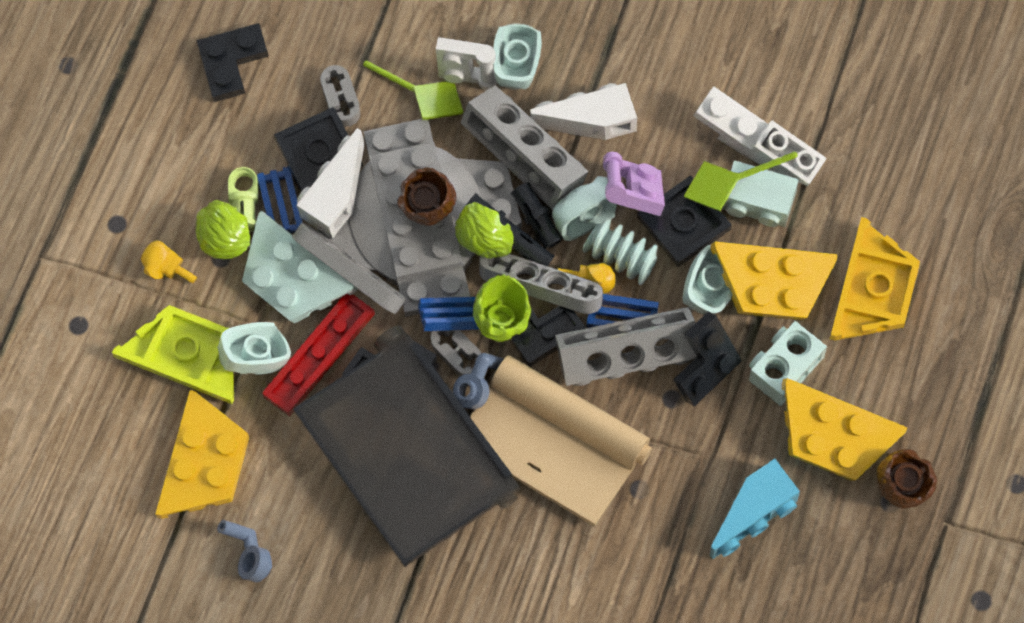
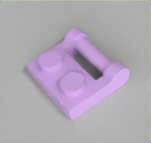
(642, 183)

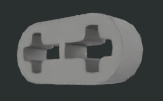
(347, 93)
(450, 356)

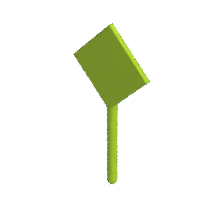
(433, 99)
(714, 184)

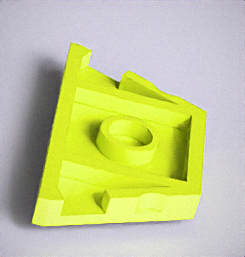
(181, 350)

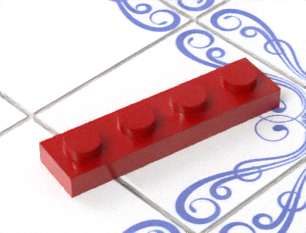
(318, 353)

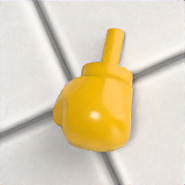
(162, 262)
(598, 273)

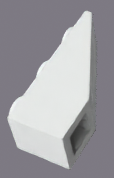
(593, 115)
(333, 194)

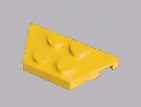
(773, 279)
(875, 286)
(835, 432)
(203, 460)

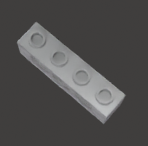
(523, 146)
(612, 338)

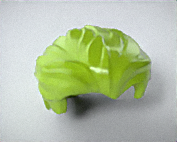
(222, 230)
(482, 232)
(501, 308)

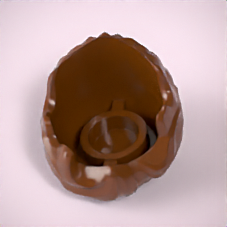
(426, 196)
(906, 479)

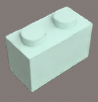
(762, 196)

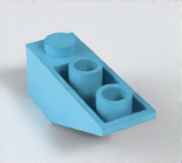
(760, 499)

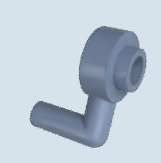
(478, 385)
(255, 561)

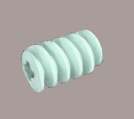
(621, 250)

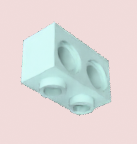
(791, 365)

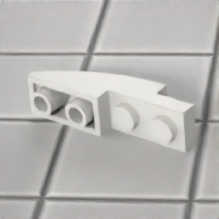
(756, 138)

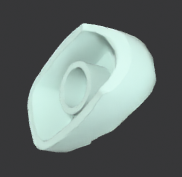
(517, 55)
(583, 209)
(704, 284)
(253, 349)

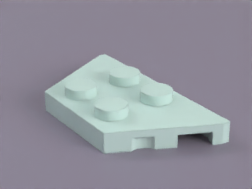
(289, 274)

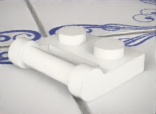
(456, 62)

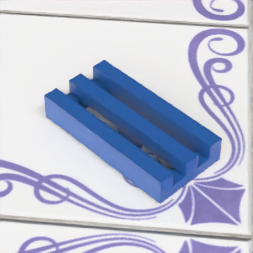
(274, 177)
(623, 302)
(452, 309)

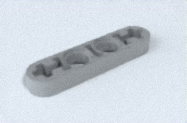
(348, 268)
(585, 294)

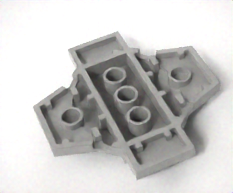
(411, 255)

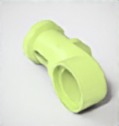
(244, 199)

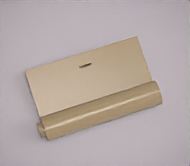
(569, 440)

